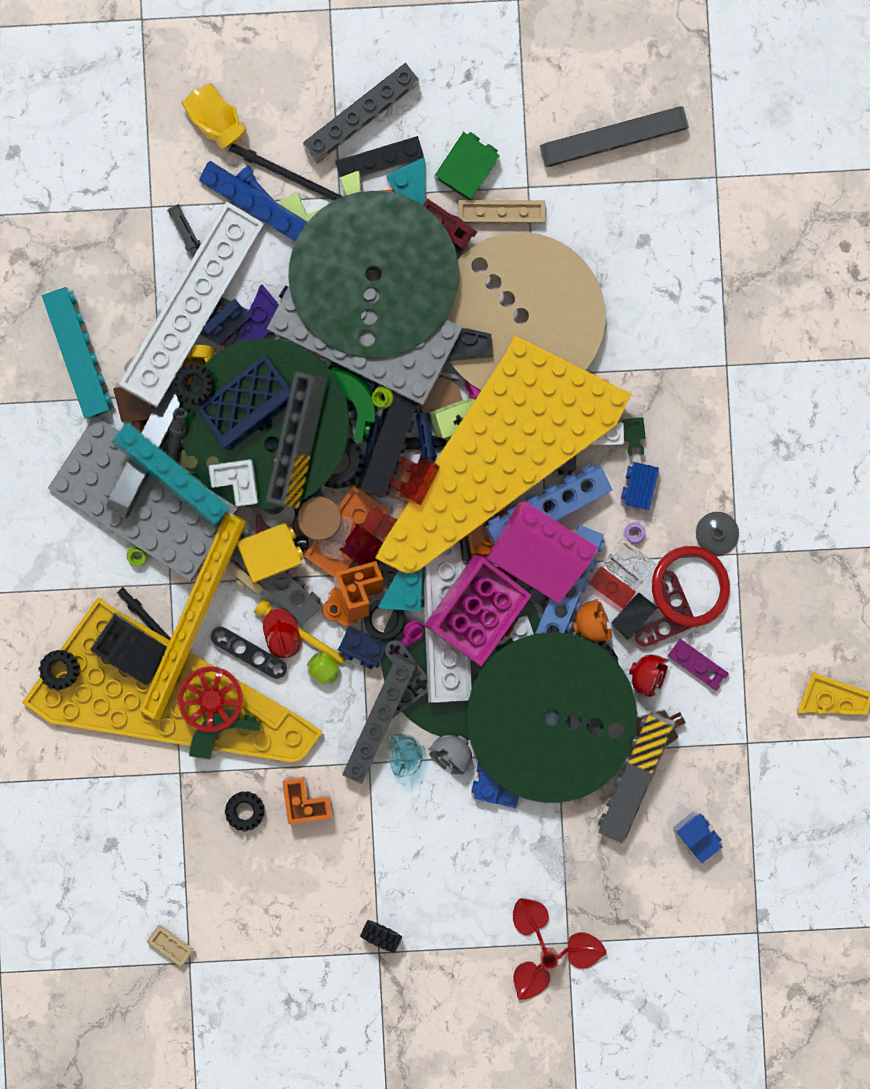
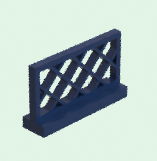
(255, 419)

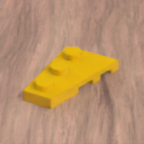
(833, 696)

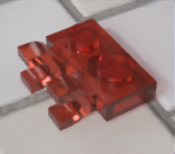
(419, 481)

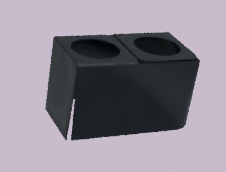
(634, 616)

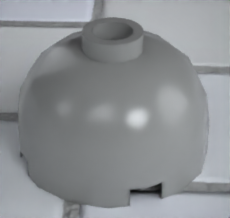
(451, 753)

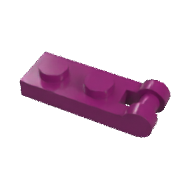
(697, 664)

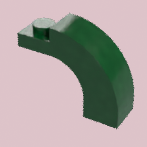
(203, 742)

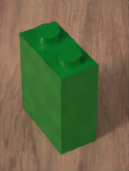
(467, 165)

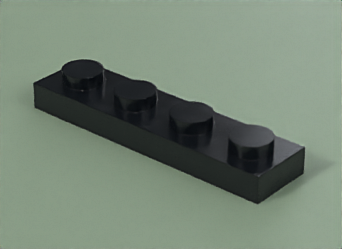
(381, 158)

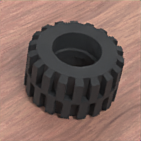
(354, 470)

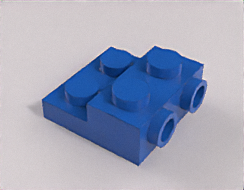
(490, 791)

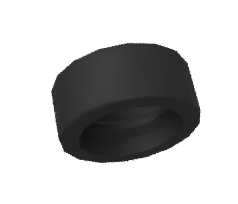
(383, 635)

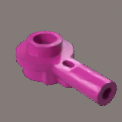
(412, 633)

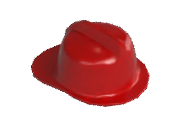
(281, 633)

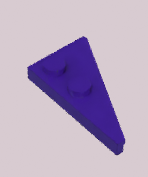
(260, 314)

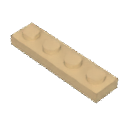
(502, 211)

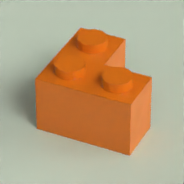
(355, 585)
(300, 807)

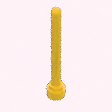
(264, 608)

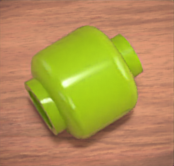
(323, 668)

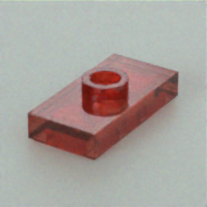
(379, 522)
(612, 587)

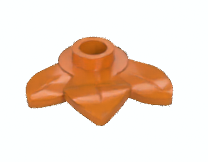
(339, 615)

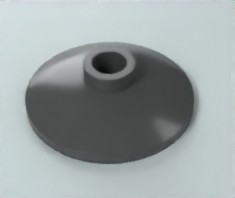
(706, 537)

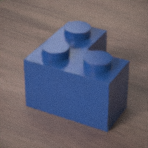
(698, 837)

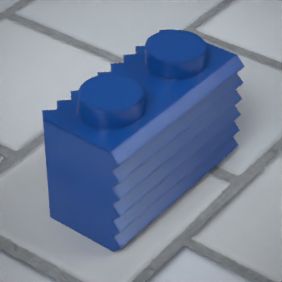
(640, 485)

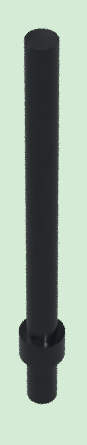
(251, 157)
(134, 605)

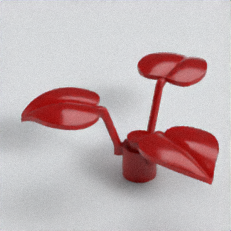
(532, 979)

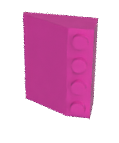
(541, 552)
(477, 609)

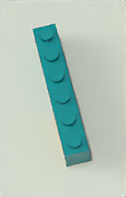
(76, 352)
(169, 474)

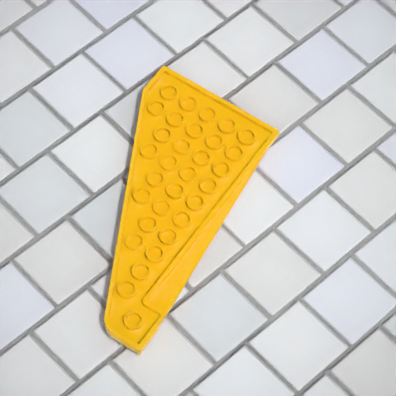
(515, 434)
(112, 701)

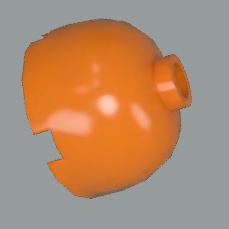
(592, 622)

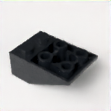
(129, 649)

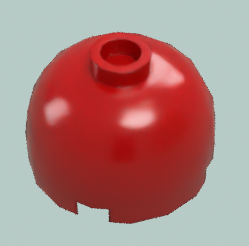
(648, 674)

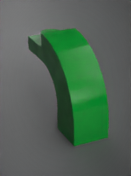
(361, 395)

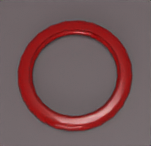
(719, 568)

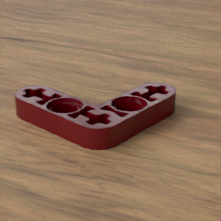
(675, 629)

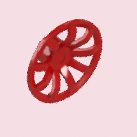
(210, 699)

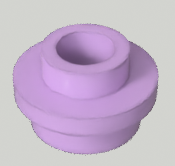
(639, 528)

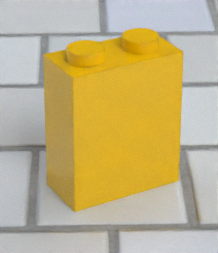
(270, 552)

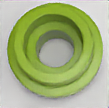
(378, 400)
(135, 560)

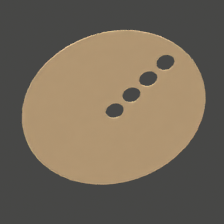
(547, 282)

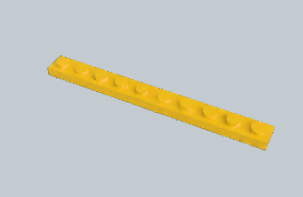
(192, 615)

